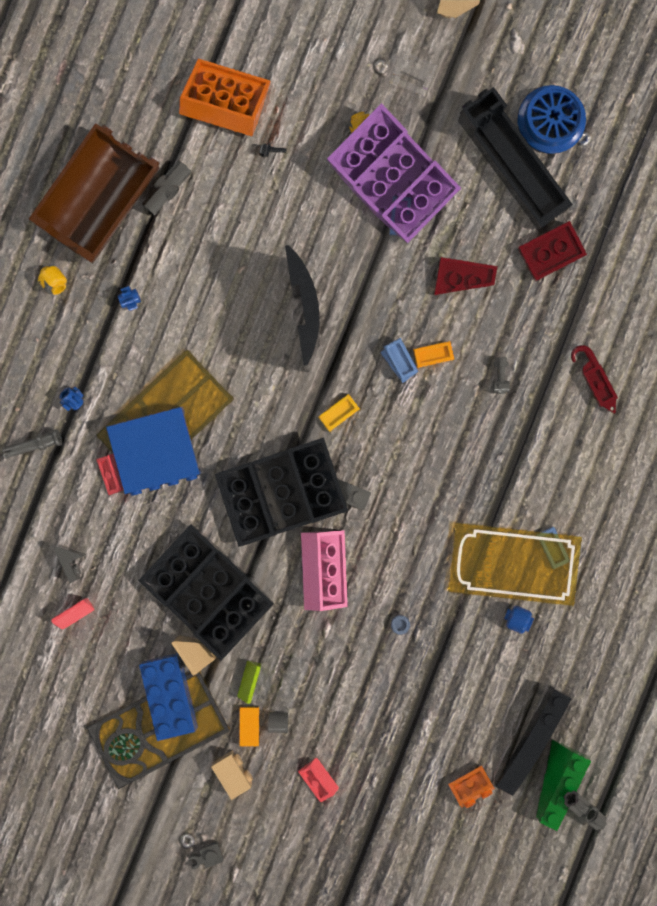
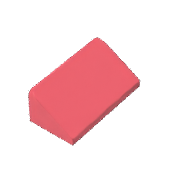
(110, 474)
(73, 614)
(318, 780)

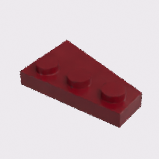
(463, 275)

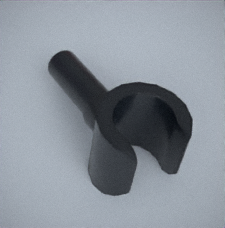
(265, 149)

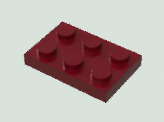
(552, 251)

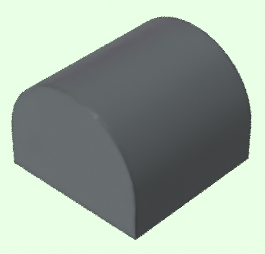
(278, 722)

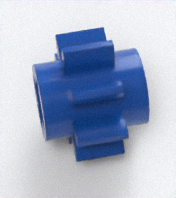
(129, 298)
(71, 398)

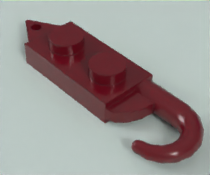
(597, 379)

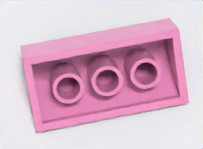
(324, 570)

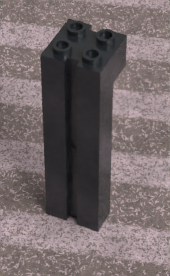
(513, 158)

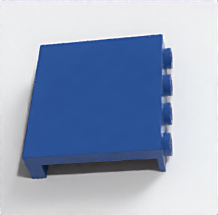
(153, 451)

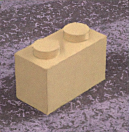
(232, 774)

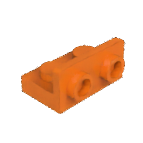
(471, 787)

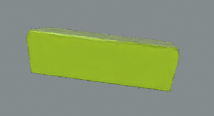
(249, 681)

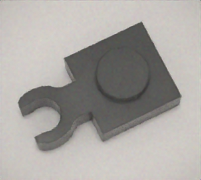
(209, 855)

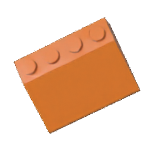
(224, 97)

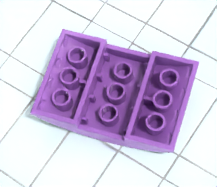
(386, 162)

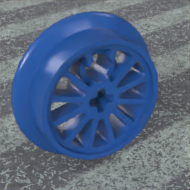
(543, 142)

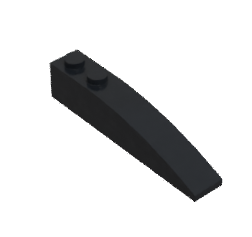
(534, 739)

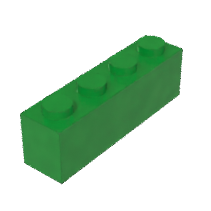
(563, 775)

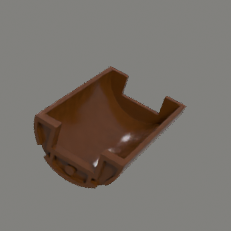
(94, 193)

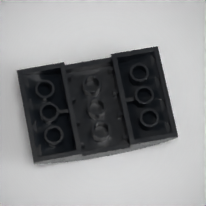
(303, 287)
(281, 492)
(206, 591)

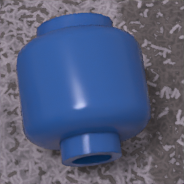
(519, 619)

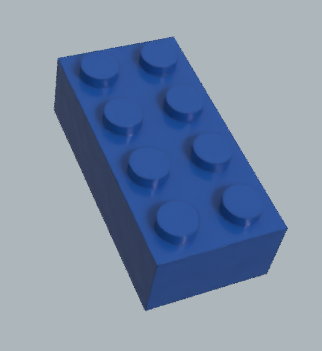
(168, 696)

